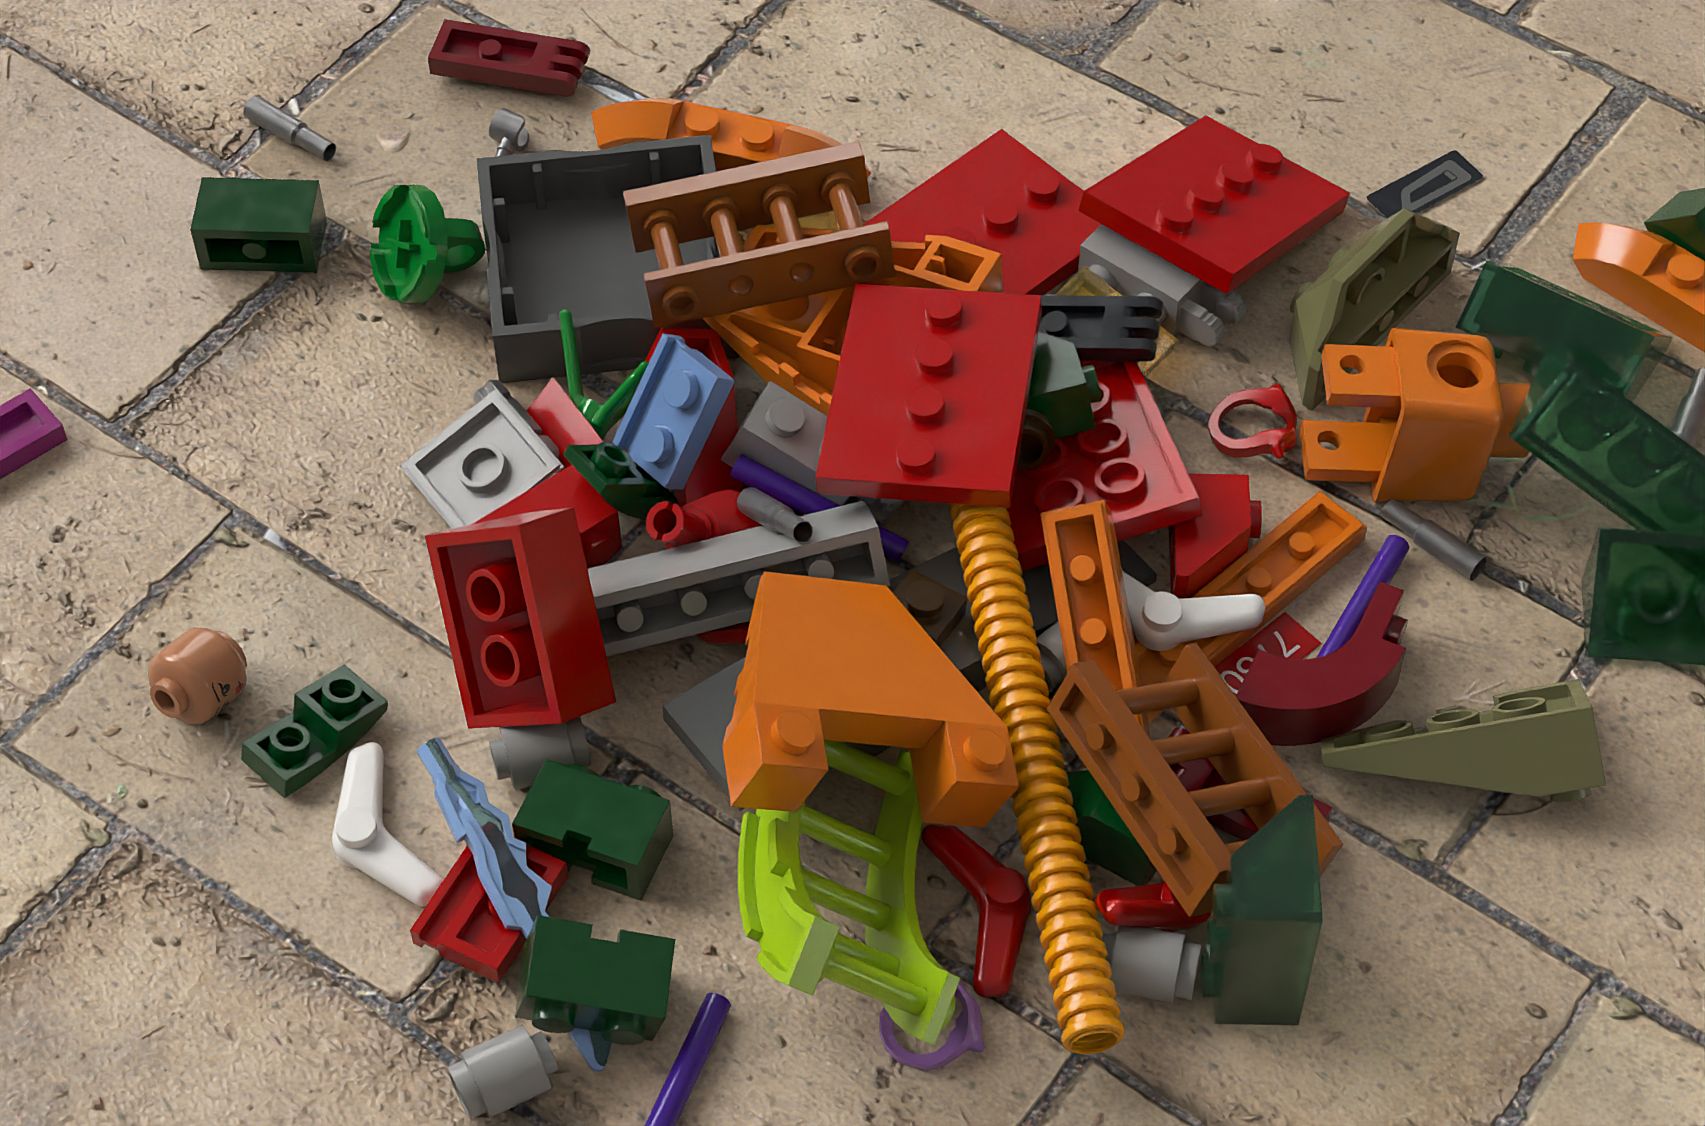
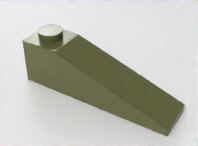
(1527, 744)

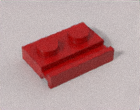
(467, 926)

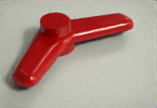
(1001, 904)
(1146, 907)

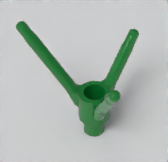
(599, 416)

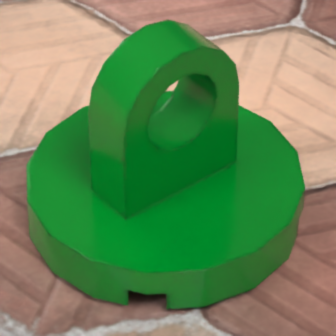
(419, 244)

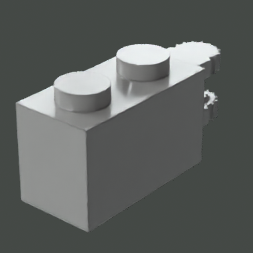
(1188, 302)
(788, 439)

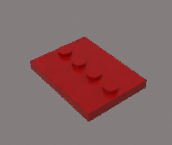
(1001, 202)
(1214, 203)
(930, 395)
(1122, 461)

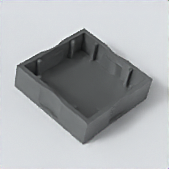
(566, 242)

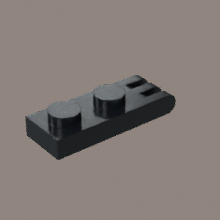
(1104, 325)

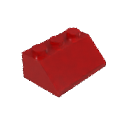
(521, 619)

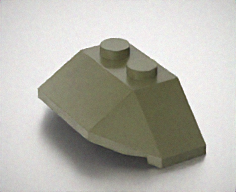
(1367, 292)

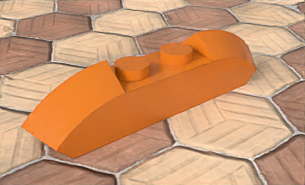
(735, 136)
(1645, 275)

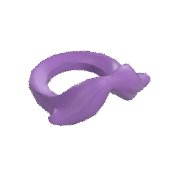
(964, 1037)

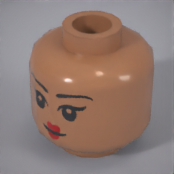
(197, 675)

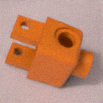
(1426, 420)

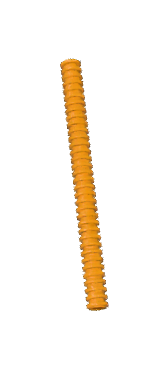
(1043, 798)

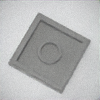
(480, 462)

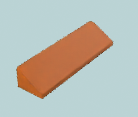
(1092, 593)

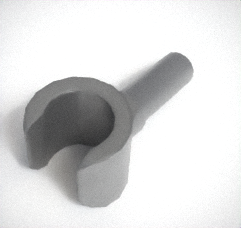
(509, 131)

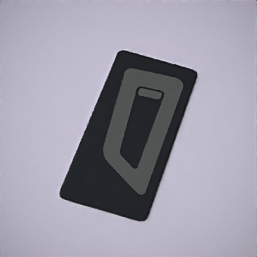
(1426, 185)

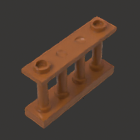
(748, 197)
(1145, 789)

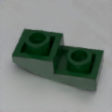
(618, 479)
(321, 729)

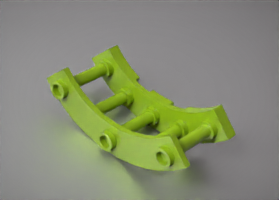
(804, 946)

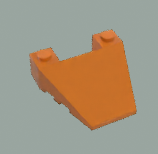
(802, 338)
(858, 670)

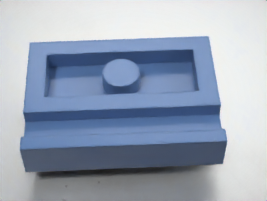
(673, 411)

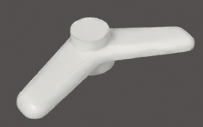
(1165, 621)
(362, 839)

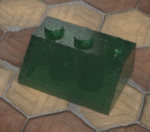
(1531, 313)
(1266, 923)

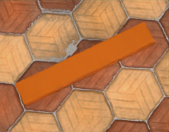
(1275, 570)

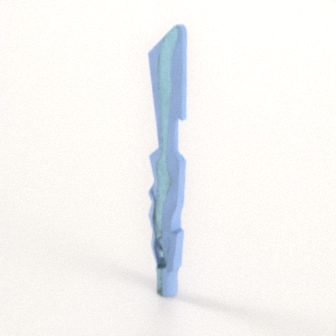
(499, 861)

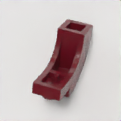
(1334, 693)

